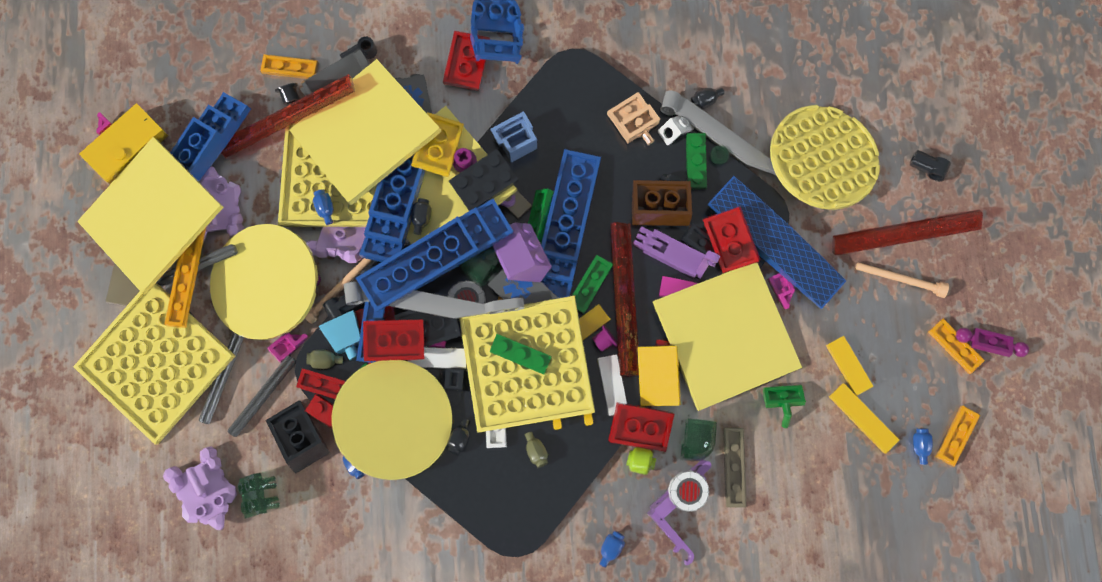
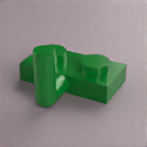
(784, 397)

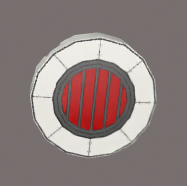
(467, 291)
(688, 491)

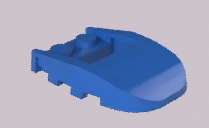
(497, 17)

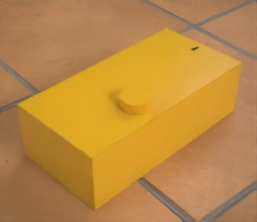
(121, 143)

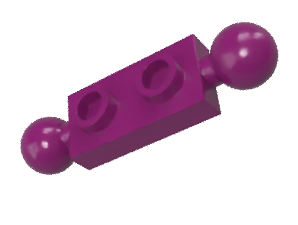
(992, 342)

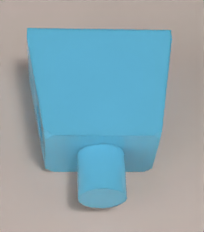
(343, 334)

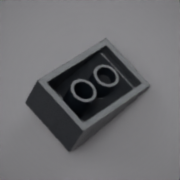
(297, 437)

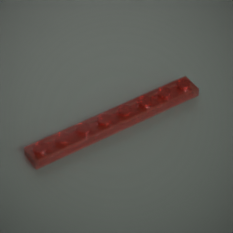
(289, 115)
(907, 232)
(625, 299)

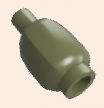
(323, 359)
(536, 450)

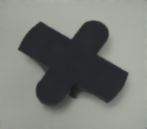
(454, 382)

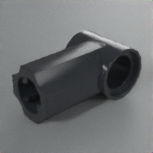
(361, 44)
(934, 167)
(337, 306)

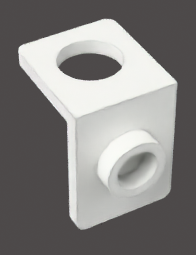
(678, 125)

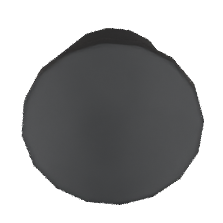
(288, 93)

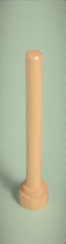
(940, 289)
(313, 314)

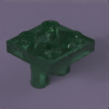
(253, 496)

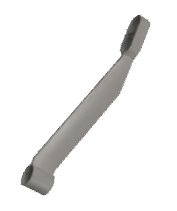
(675, 104)
(437, 304)

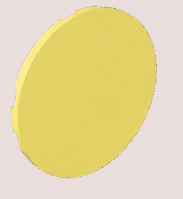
(824, 157)
(266, 284)
(391, 419)

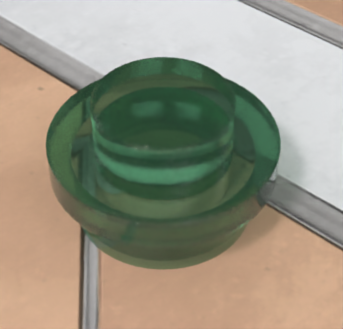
(719, 155)

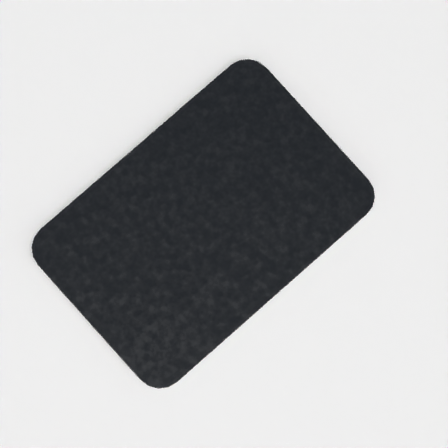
(499, 490)

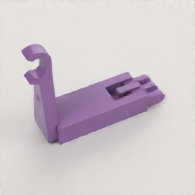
(675, 253)
(664, 506)

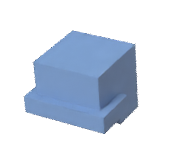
(515, 136)

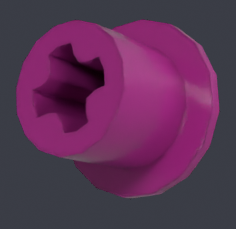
(463, 159)
(604, 339)

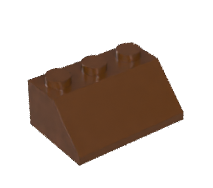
(661, 203)

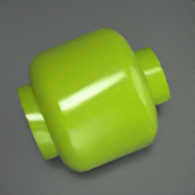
(641, 460)

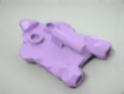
(227, 196)
(339, 241)
(202, 490)

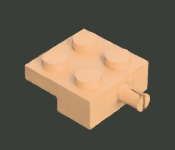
(634, 118)

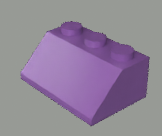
(522, 255)

